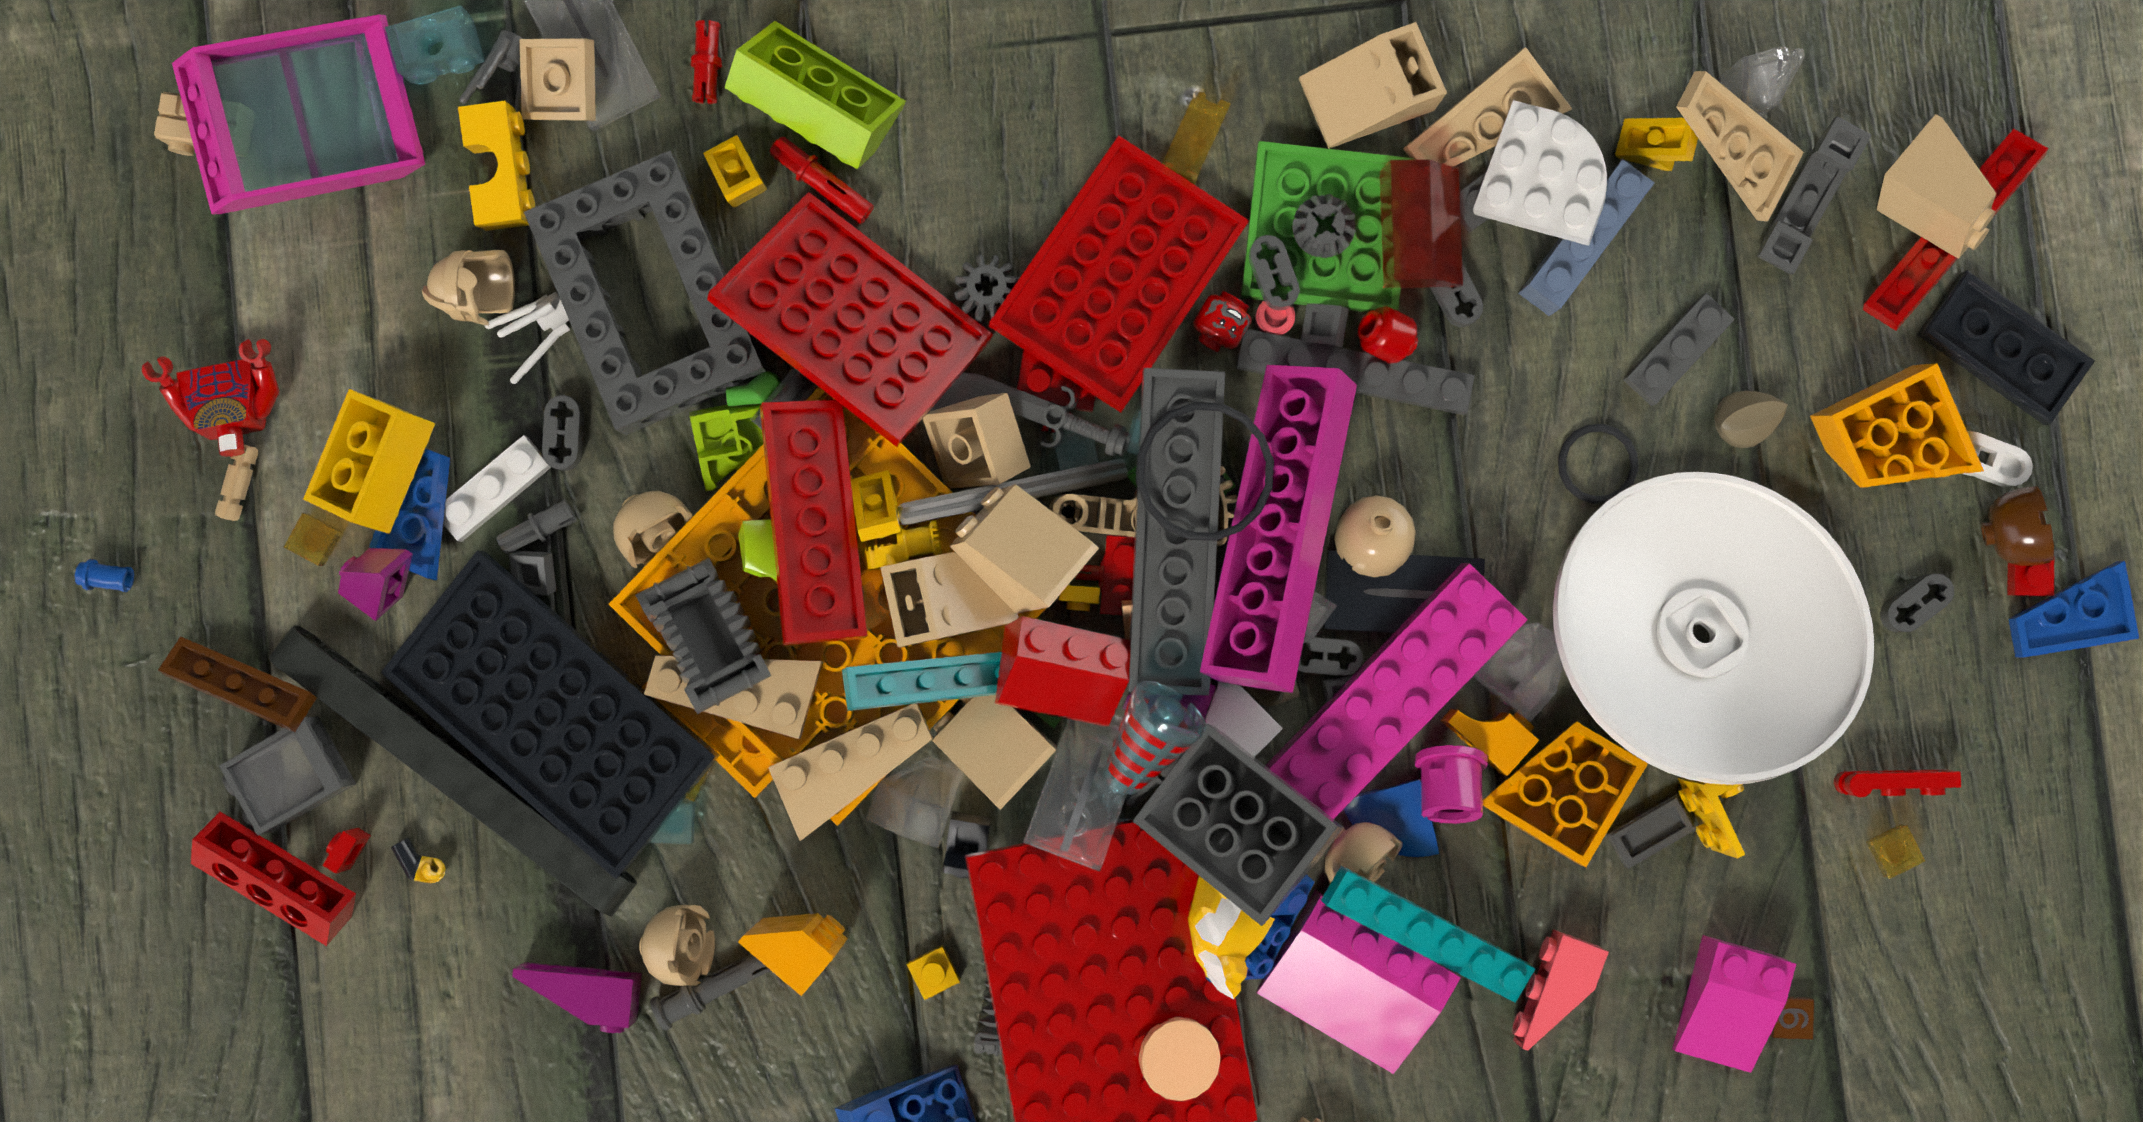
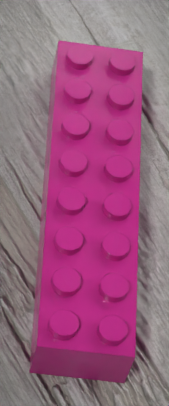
(1277, 557)
(1397, 690)

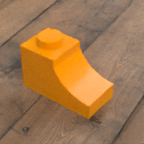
(1502, 739)

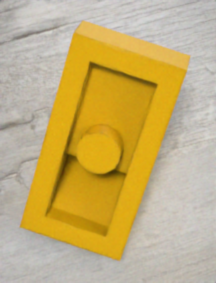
(1656, 142)
(734, 171)
(875, 506)

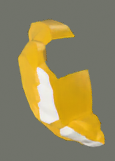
(1222, 937)

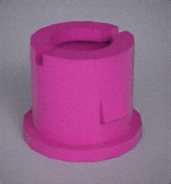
(1451, 783)

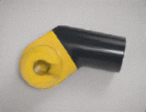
(416, 866)

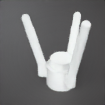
(548, 313)

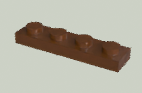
(237, 684)

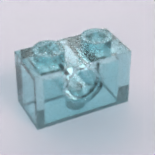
(414, 38)

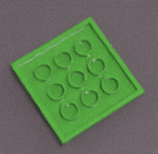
(1287, 178)

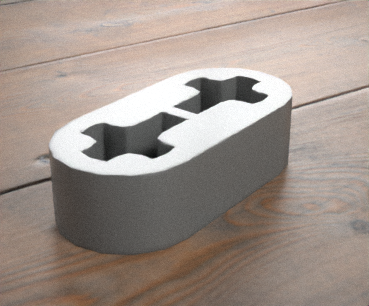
(1283, 270)
(1466, 293)
(553, 433)
(1921, 610)
(1325, 666)

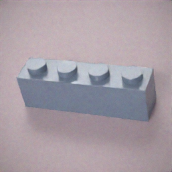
(1570, 261)

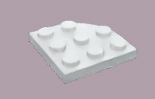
(1545, 175)

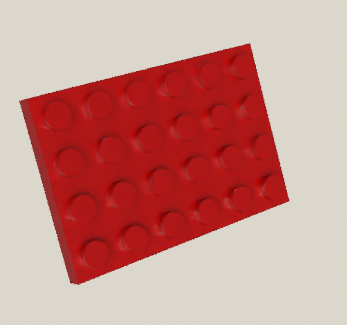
(1118, 273)
(850, 318)

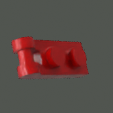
(1896, 781)

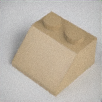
(977, 441)

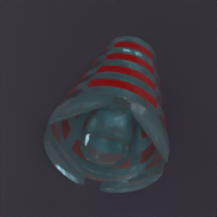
(1150, 737)

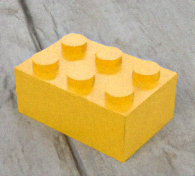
(369, 461)

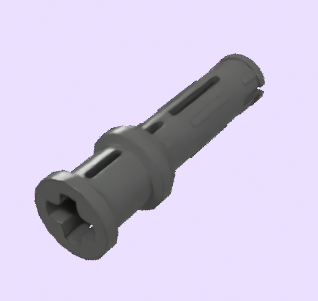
(694, 998)

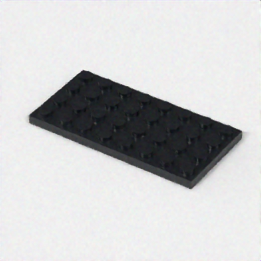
(549, 714)

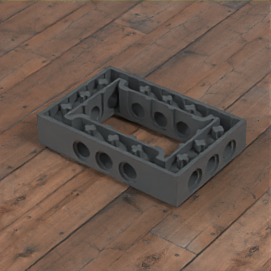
(628, 396)

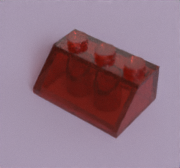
(1420, 224)

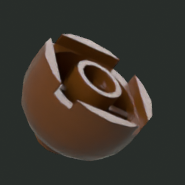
(2019, 528)

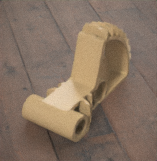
(1119, 515)

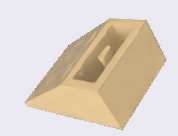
(1374, 86)
(940, 599)

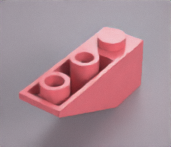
(1563, 981)

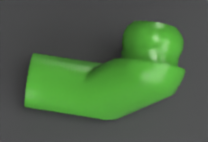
(755, 392)

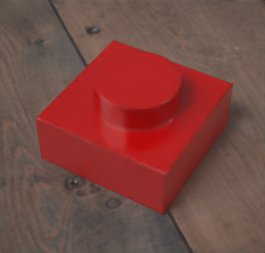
(2030, 580)
(345, 849)

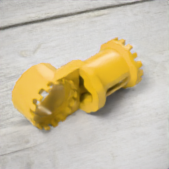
(910, 543)

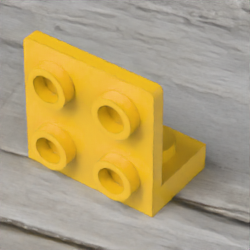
(1714, 825)

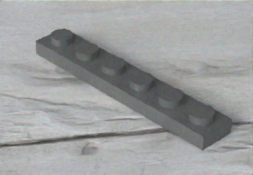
(1397, 382)

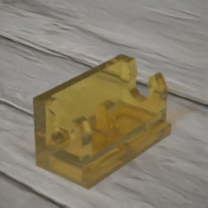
(1196, 137)

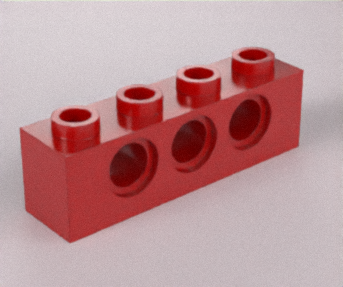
(272, 878)

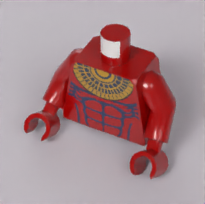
(223, 397)

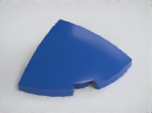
(1399, 812)

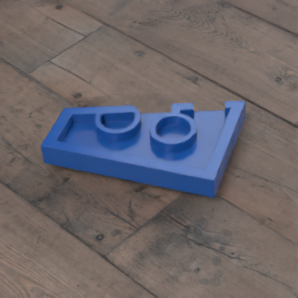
(421, 516)
(2080, 616)

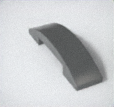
(1811, 194)

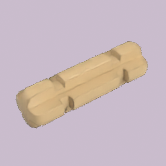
(236, 484)

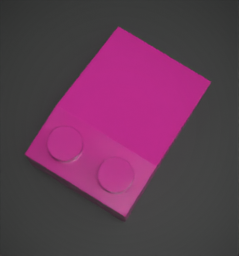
(1732, 1003)

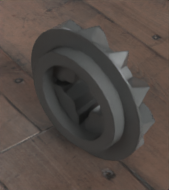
(1325, 244)

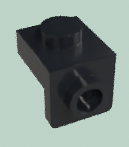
(966, 836)

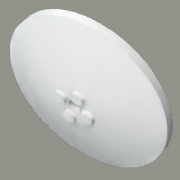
(1780, 613)

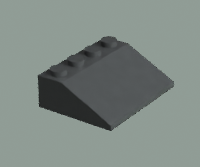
(1237, 824)

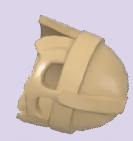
(472, 284)

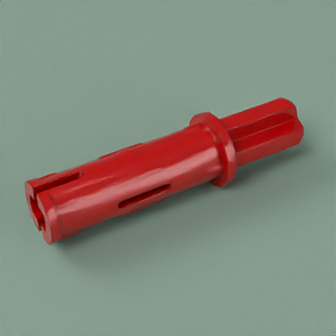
(821, 179)

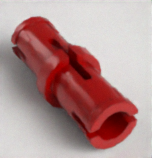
(706, 62)

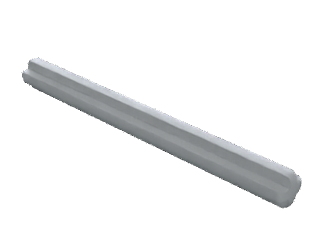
(1036, 486)

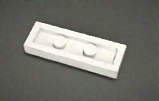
(493, 488)

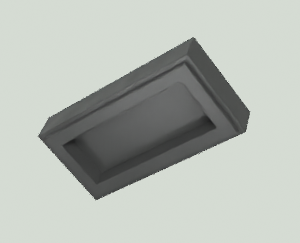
(1650, 831)

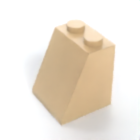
(1938, 191)
(1022, 549)
(993, 746)

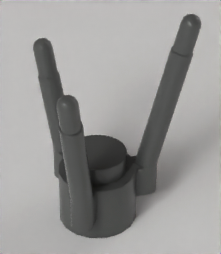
(504, 54)

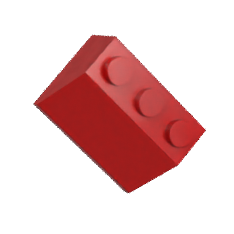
(1062, 671)

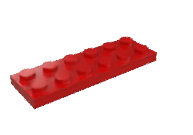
(813, 521)

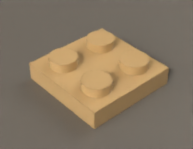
(557, 79)

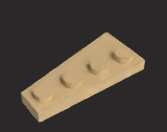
(1479, 117)
(1741, 143)
(772, 704)
(838, 771)

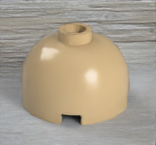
(648, 524)
(1375, 536)
(1362, 851)
(678, 946)

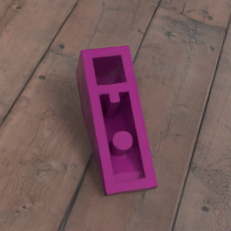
(590, 994)

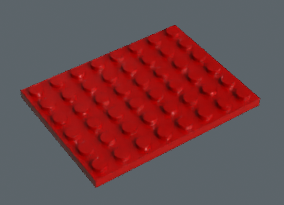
(1085, 972)

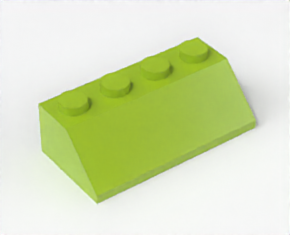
(813, 94)

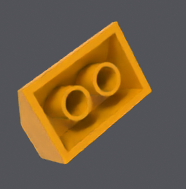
(795, 946)

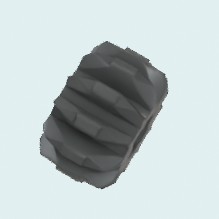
(974, 283)

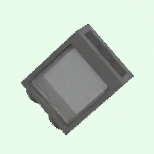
(286, 776)

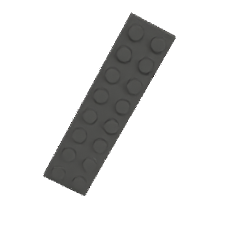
(1170, 573)

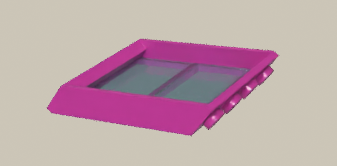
(297, 113)

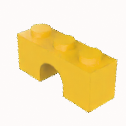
(505, 197)

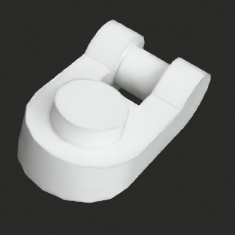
(2006, 463)

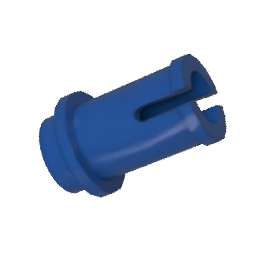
(92, 575)

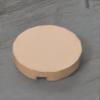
(1179, 1059)

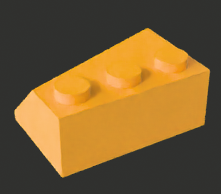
(1898, 430)
(1569, 792)

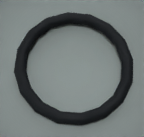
(1597, 428)

